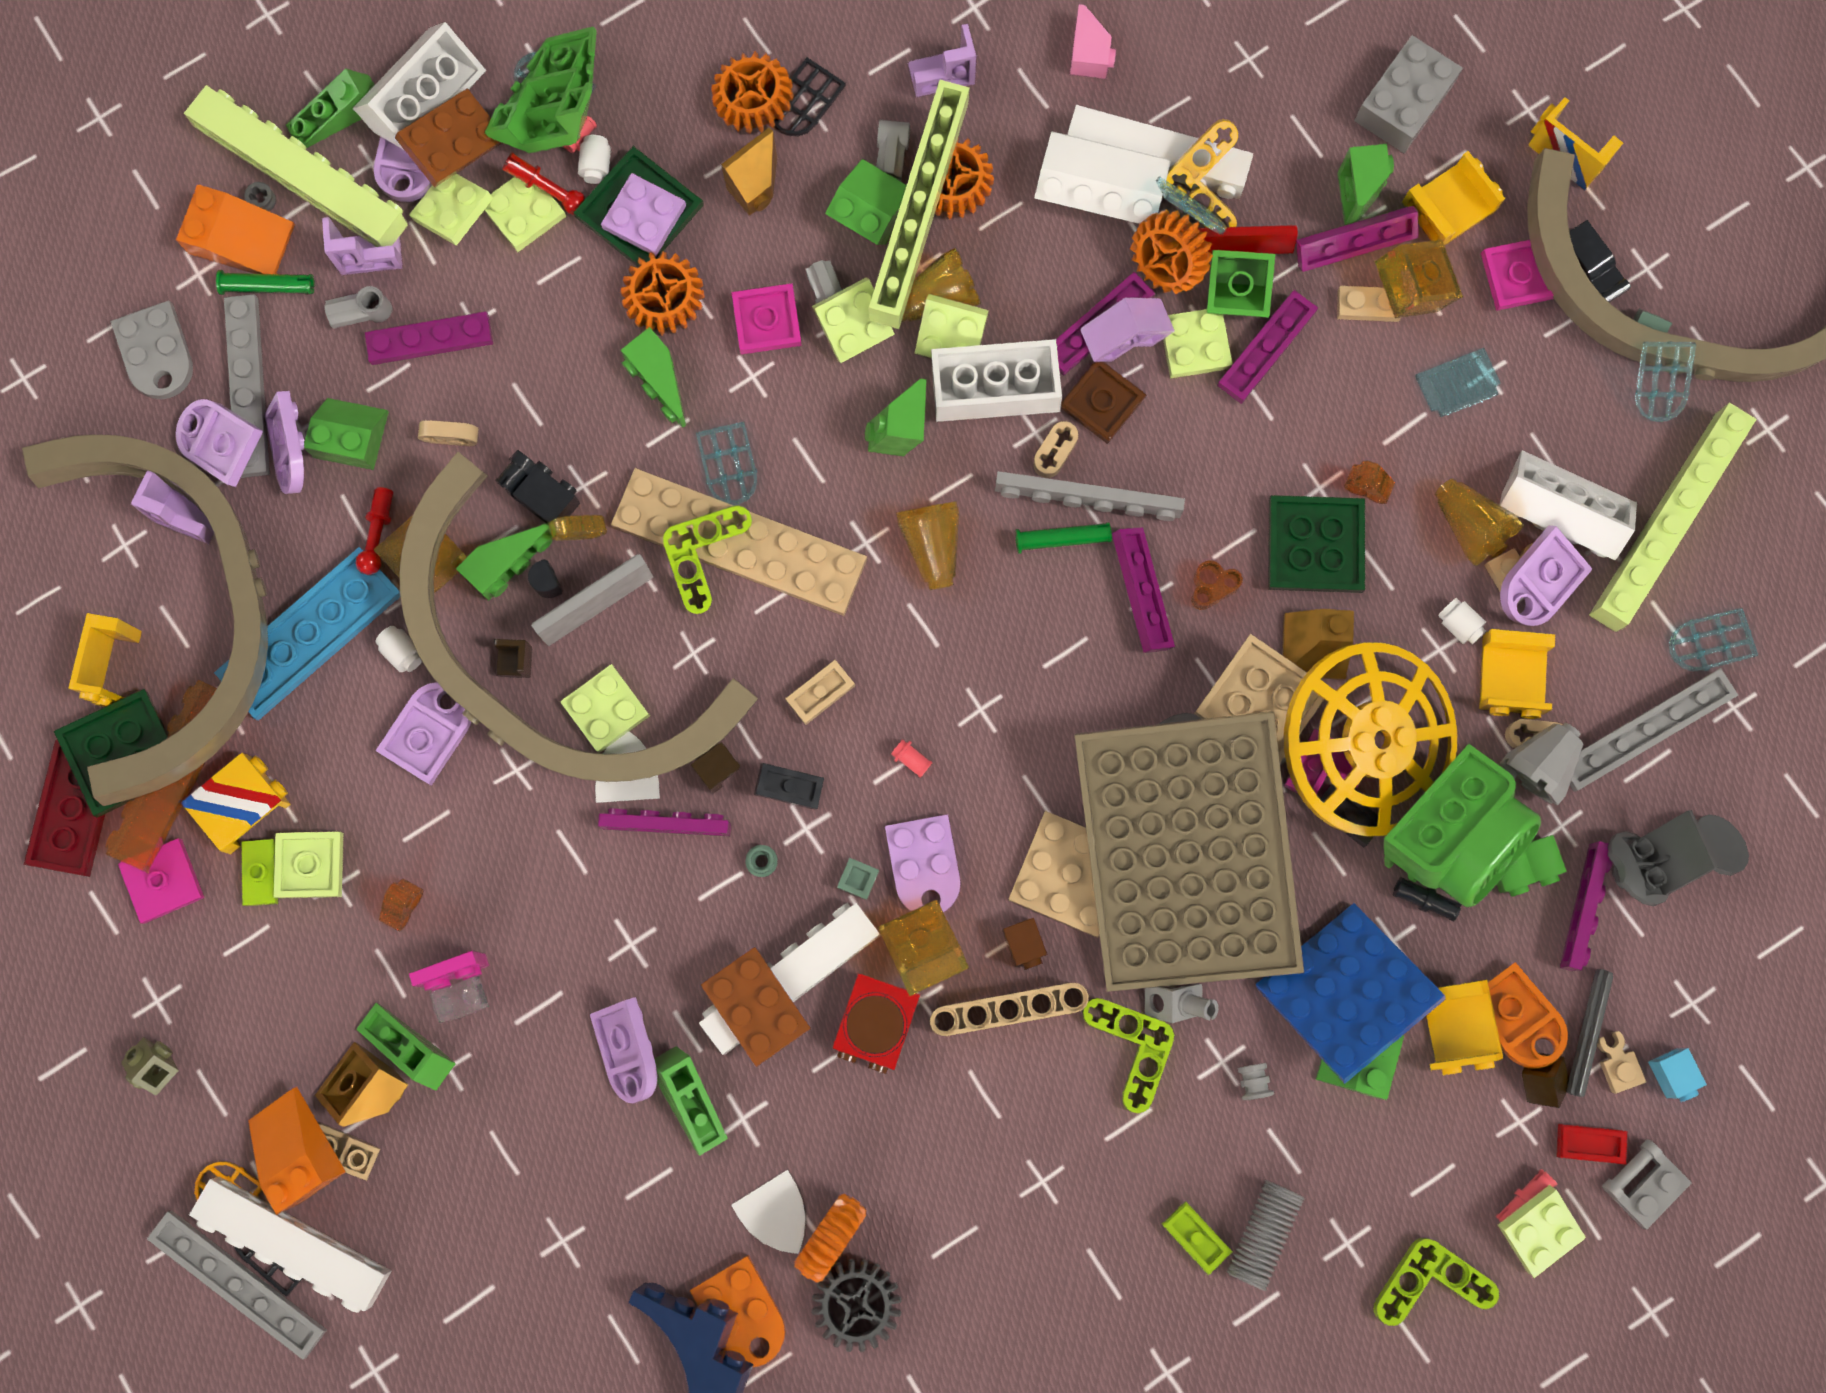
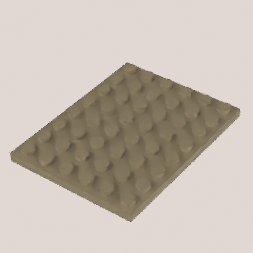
(1189, 851)

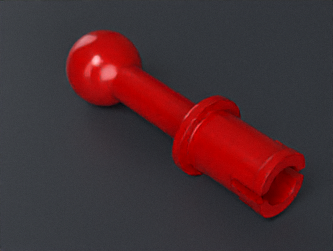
(530, 175)
(368, 561)

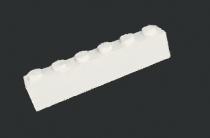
(1225, 178)
(806, 964)
(290, 1244)

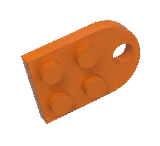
(1525, 1017)
(757, 1313)

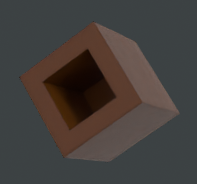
(1025, 943)

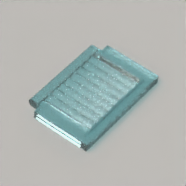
(1459, 383)

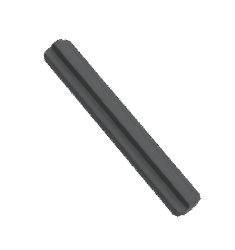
(1590, 1033)

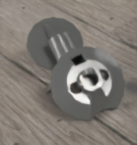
(1675, 856)

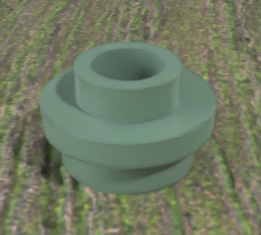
(754, 853)

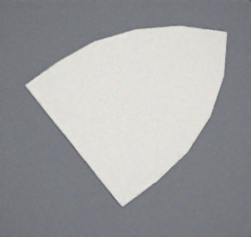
(627, 790)
(774, 1214)

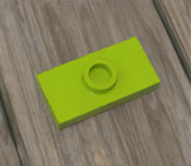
(258, 872)
(1196, 1238)

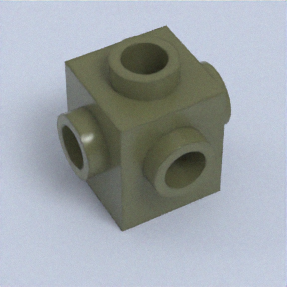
(149, 1066)

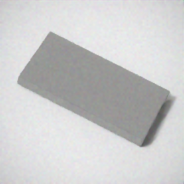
(592, 600)

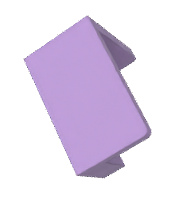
(952, 66)
(356, 254)
(1125, 326)
(171, 509)

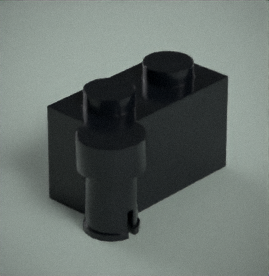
(536, 489)

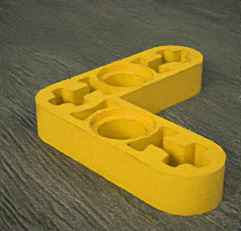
(1196, 173)

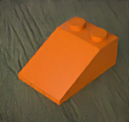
(234, 232)
(291, 1152)

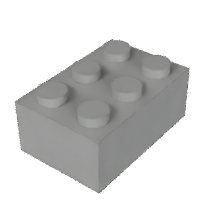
(1408, 94)

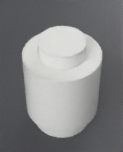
(594, 159)
(1462, 621)
(398, 649)

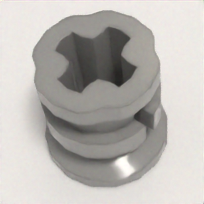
(1255, 1081)

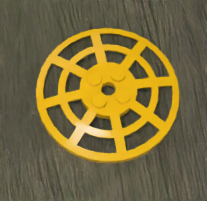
(1360, 733)

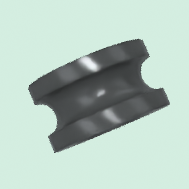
(260, 187)

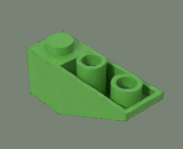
(331, 108)
(654, 365)
(498, 561)

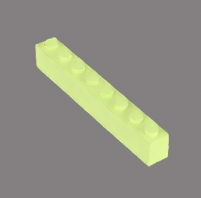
(296, 168)
(919, 204)
(1672, 517)

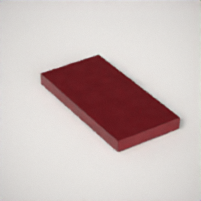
(64, 826)

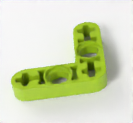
(689, 552)
(1146, 1048)
(1434, 1268)

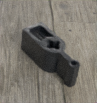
(1598, 262)

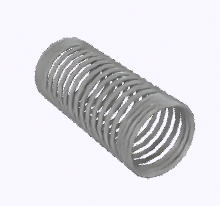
(1251, 1275)

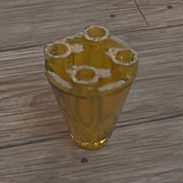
(943, 279)
(1476, 521)
(933, 541)

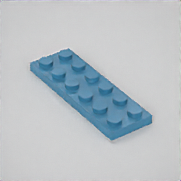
(318, 628)

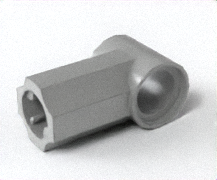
(892, 144)
(823, 280)
(355, 308)

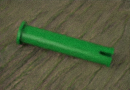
(264, 283)
(1063, 536)

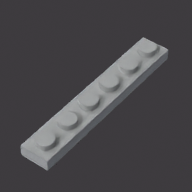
(246, 373)
(1102, 498)
(1652, 728)
(237, 1284)

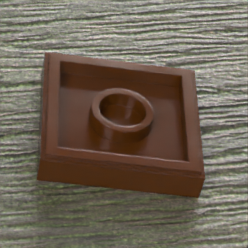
(1103, 401)

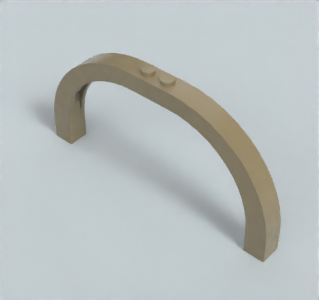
(1612, 328)
(417, 570)
(222, 715)

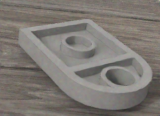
(152, 348)

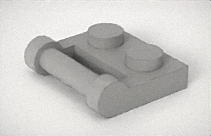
(1654, 1191)

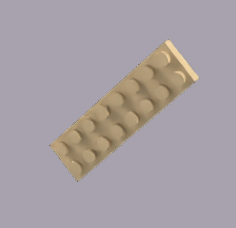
(764, 553)

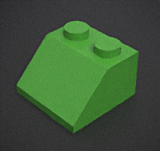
(1363, 178)
(868, 202)
(1240, 283)
(899, 424)
(346, 433)
(1373, 1079)

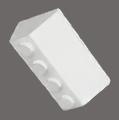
(419, 82)
(1101, 178)
(996, 380)
(1578, 507)

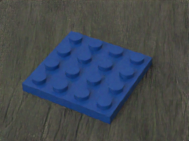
(1353, 993)

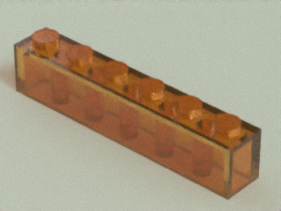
(153, 814)

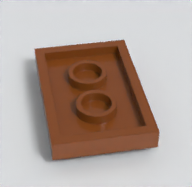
(448, 137)
(755, 1006)

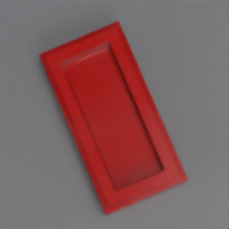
(1591, 1144)

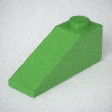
(406, 1047)
(689, 1100)

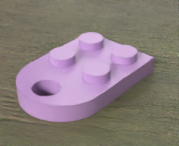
(395, 164)
(220, 440)
(285, 442)
(1543, 578)
(425, 734)
(924, 861)
(626, 1050)

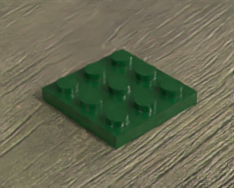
(598, 203)
(1316, 544)
(108, 735)

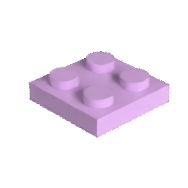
(643, 214)

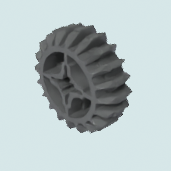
(870, 1313)

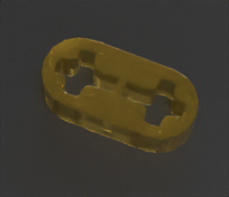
(577, 527)

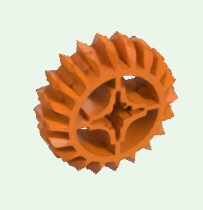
(752, 79)
(979, 179)
(1171, 251)
(650, 296)
(830, 1238)

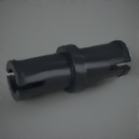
(1427, 899)

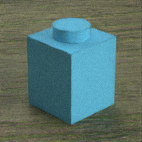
(1678, 1074)

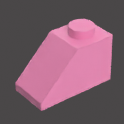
(1091, 47)

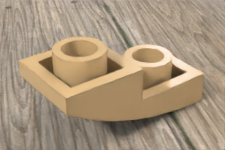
(354, 1154)

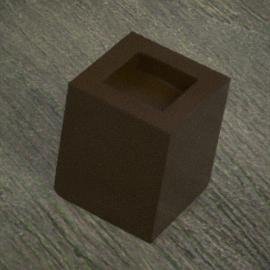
(513, 658)
(716, 767)
(1547, 1084)

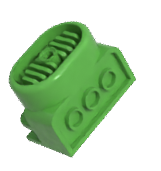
(1463, 830)

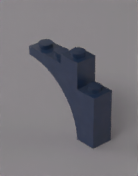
(698, 1338)

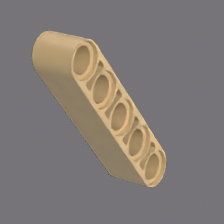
(1024, 1004)

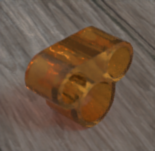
(1370, 481)
(1217, 591)
(399, 903)

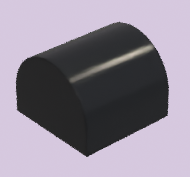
(544, 580)

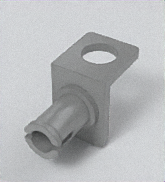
(1180, 1003)

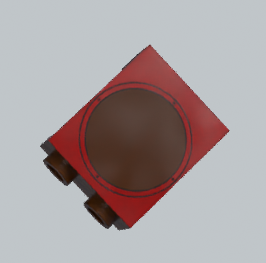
(875, 1023)

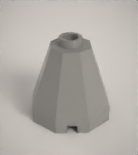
(1546, 762)

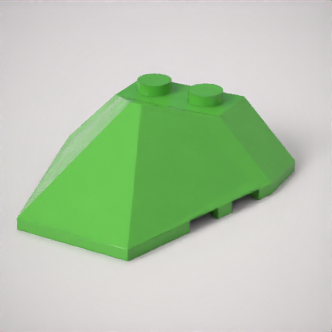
(552, 98)

